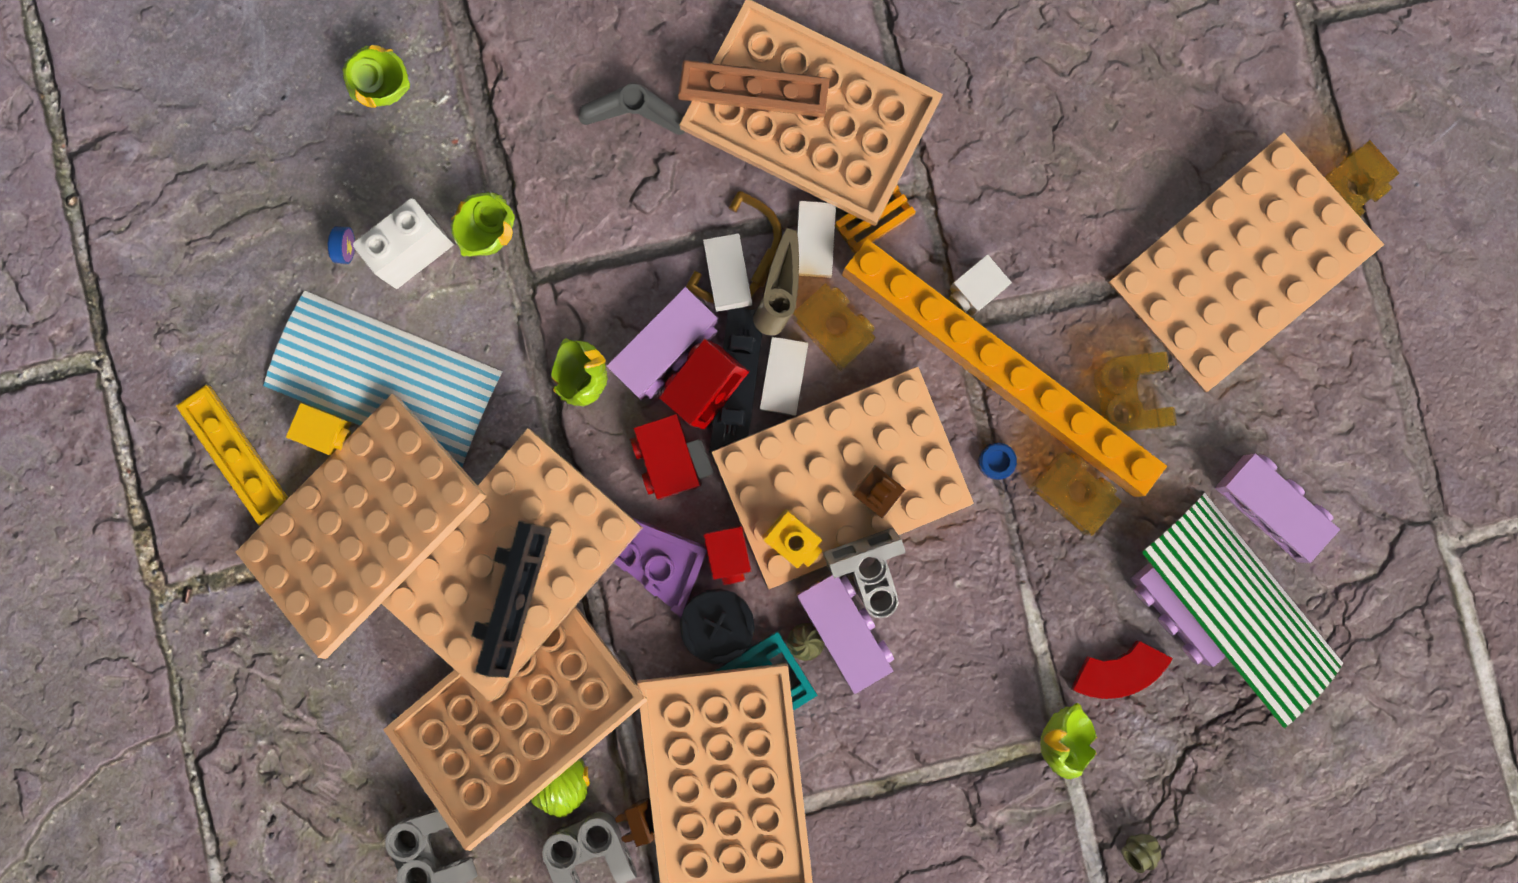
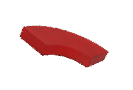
(1121, 675)

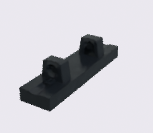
(734, 418)
(512, 601)

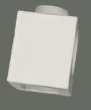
(979, 286)

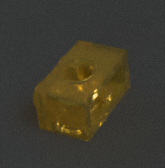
(1369, 172)
(842, 347)
(1054, 488)

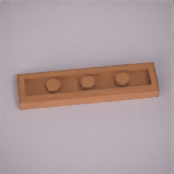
(753, 88)

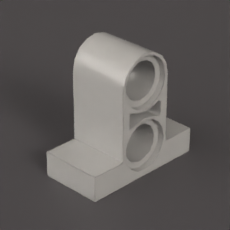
(874, 578)

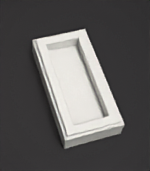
(816, 238)
(727, 272)
(784, 376)

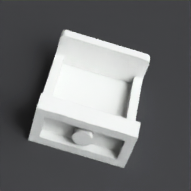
(402, 244)

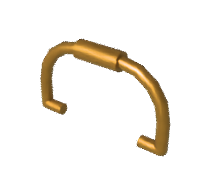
(761, 274)

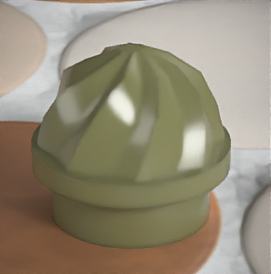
(805, 642)
(1142, 852)

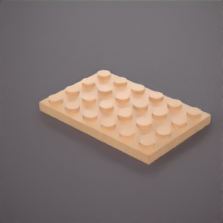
(868, 123)
(1245, 262)
(823, 457)
(359, 526)
(463, 581)
(495, 756)
(725, 777)

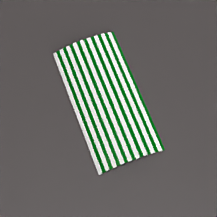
(1244, 610)

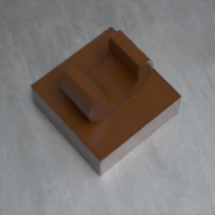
(878, 491)
(640, 823)

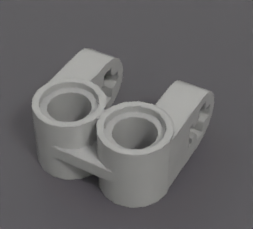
(584, 848)
(422, 854)

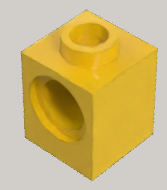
(318, 429)

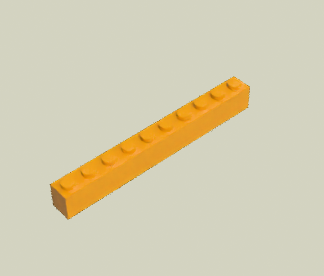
(1003, 370)

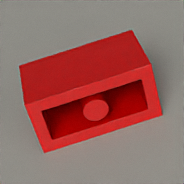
(703, 384)
(665, 457)
(728, 555)

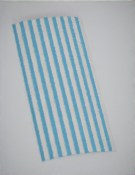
(356, 362)

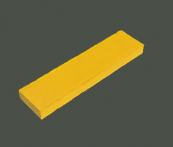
(232, 453)

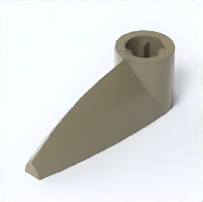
(780, 288)

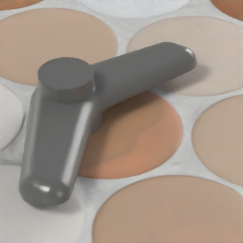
(632, 99)

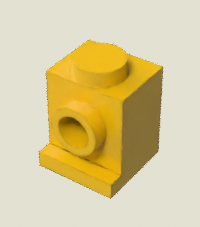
(783, 529)

